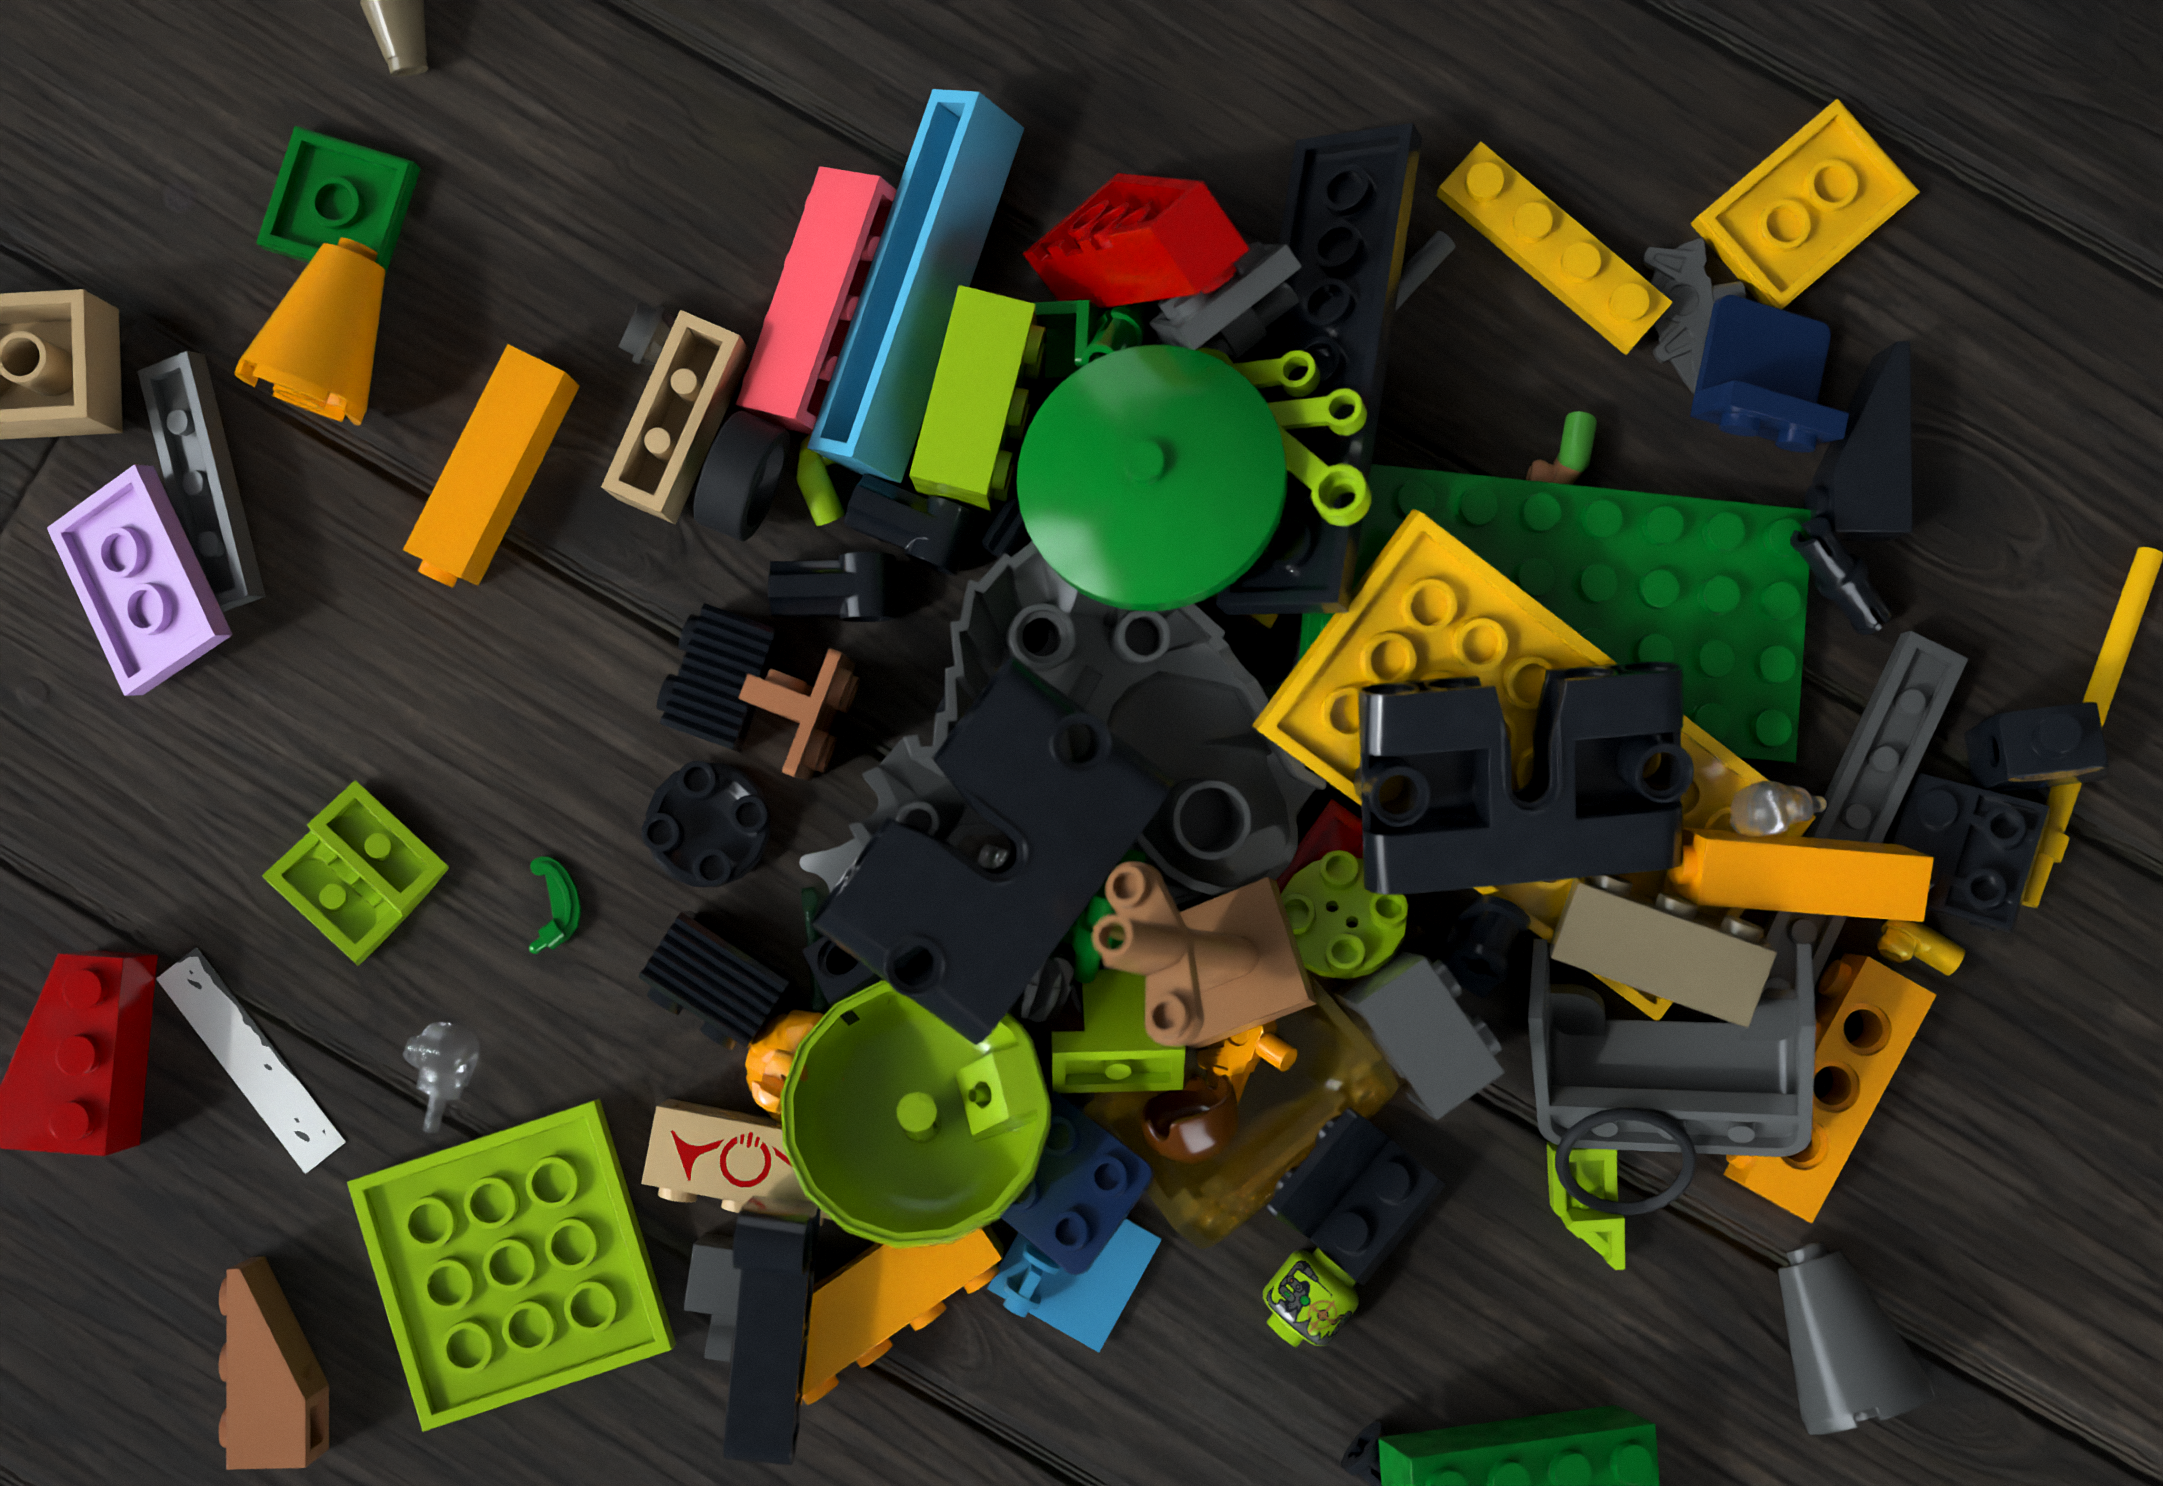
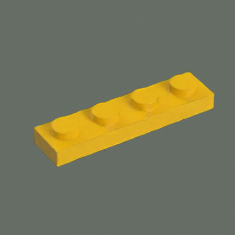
(1553, 248)

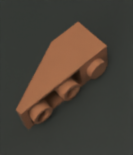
(272, 1378)

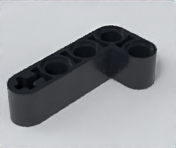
(777, 1263)

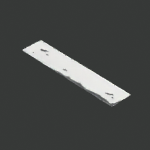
(251, 1060)

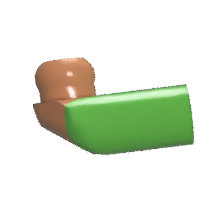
(1573, 454)

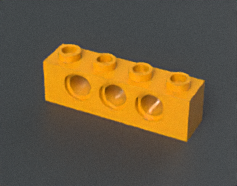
(1860, 1071)

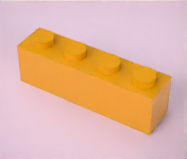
(884, 1292)

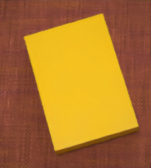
(1805, 207)

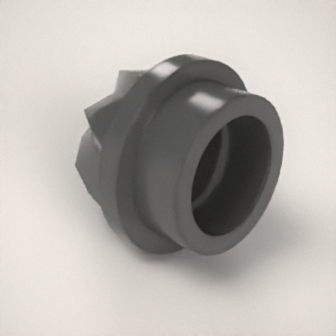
(647, 333)

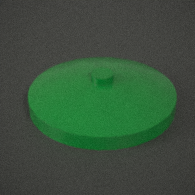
(1152, 477)

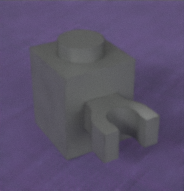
(714, 1291)

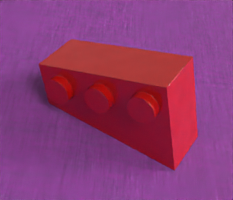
(82, 1058)

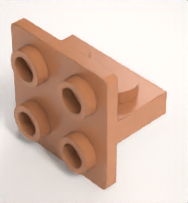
(808, 705)

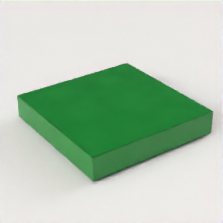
(336, 192)

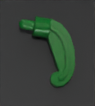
(564, 904)

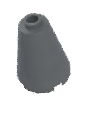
(1844, 1346)

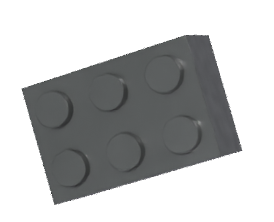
(1422, 1032)

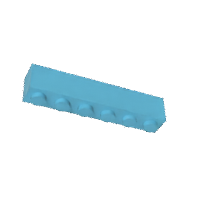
(912, 284)

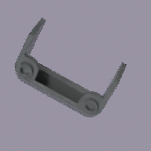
(1718, 1081)

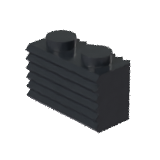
(717, 659)
(715, 980)

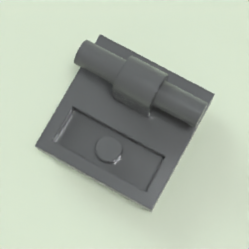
(1228, 309)

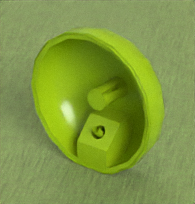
(924, 1126)

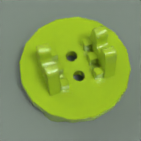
(1323, 937)

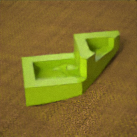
(1597, 1174)

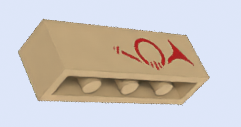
(718, 1156)

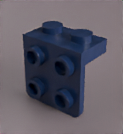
(1765, 376)
(1079, 1188)

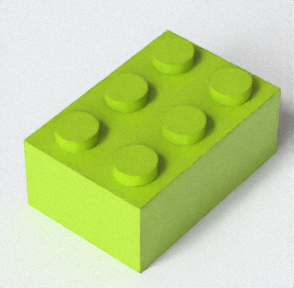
(979, 400)

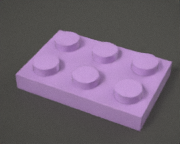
(139, 580)

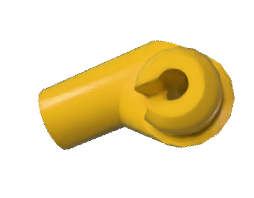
(1909, 938)

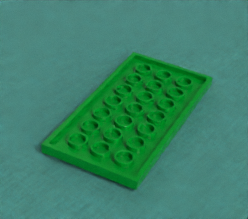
(1637, 581)

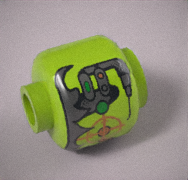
(1310, 1298)

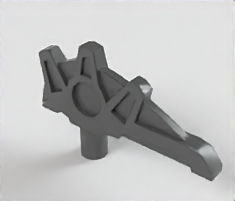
(1685, 324)

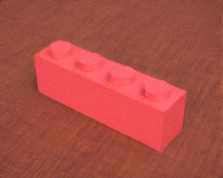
(816, 298)

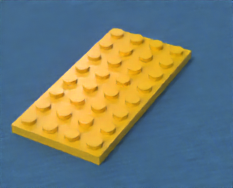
(1447, 613)

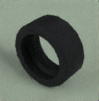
(741, 475)

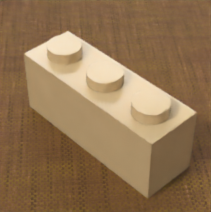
(677, 417)

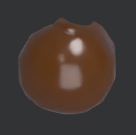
(1192, 1121)

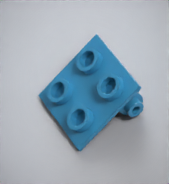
(1076, 1304)

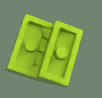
(356, 872)

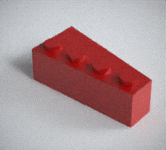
(1139, 244)

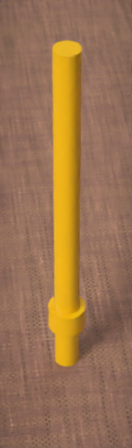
(2099, 690)

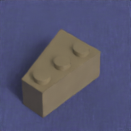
(1664, 947)

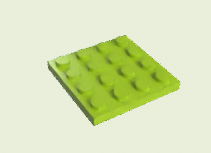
(511, 1264)

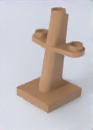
(1208, 966)

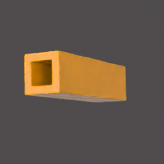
(491, 468)
(1803, 875)

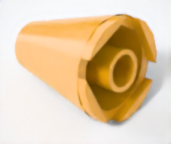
(323, 334)

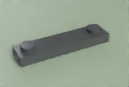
(201, 475)

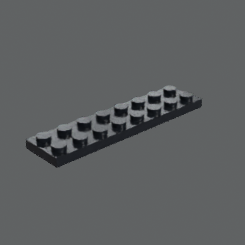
(1349, 233)

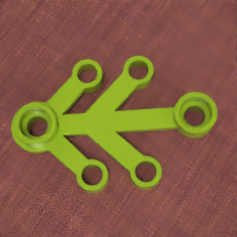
(1324, 481)

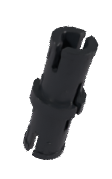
(1841, 576)

